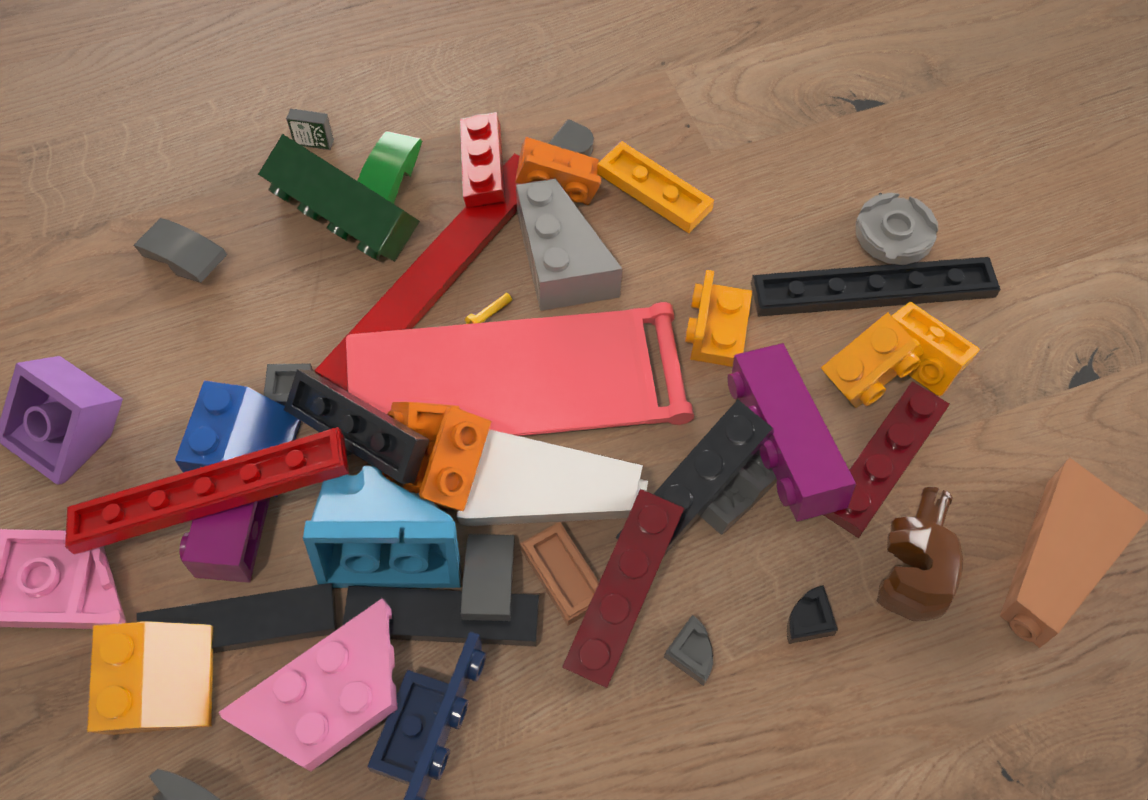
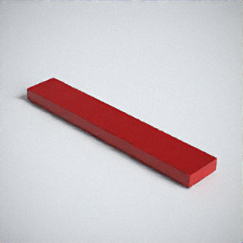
(206, 490)

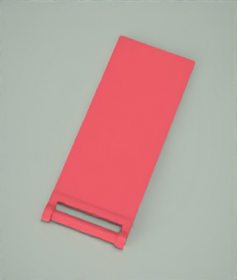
(527, 371)

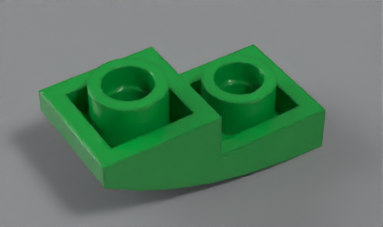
(388, 162)

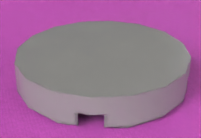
(896, 229)

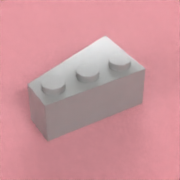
(563, 249)

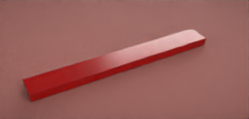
(430, 273)

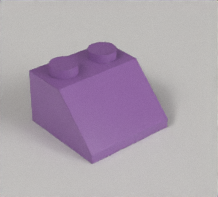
(56, 416)

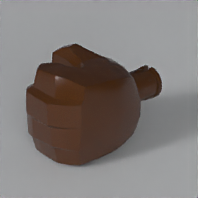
(935, 557)

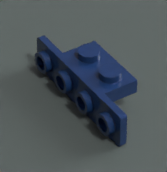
(416, 733)

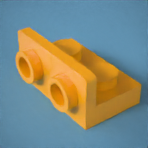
(720, 323)
(944, 349)
(873, 361)

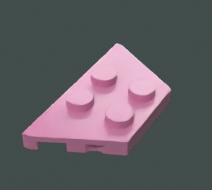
(52, 586)
(325, 693)

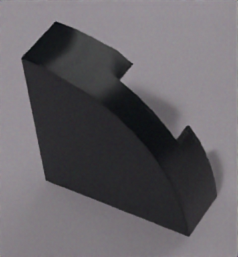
(811, 617)

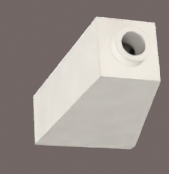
(545, 482)

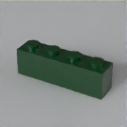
(339, 199)

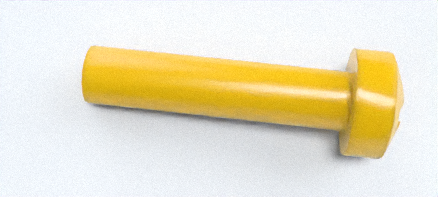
(489, 310)

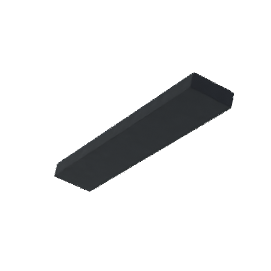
(874, 286)

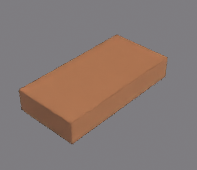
(561, 571)

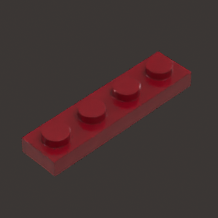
(889, 455)
(623, 588)

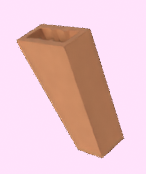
(1068, 551)

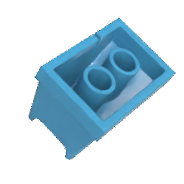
(380, 536)

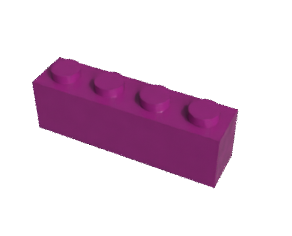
(801, 449)

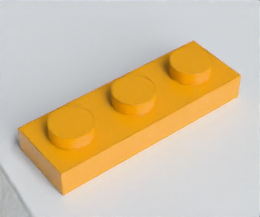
(655, 187)

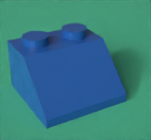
(232, 423)

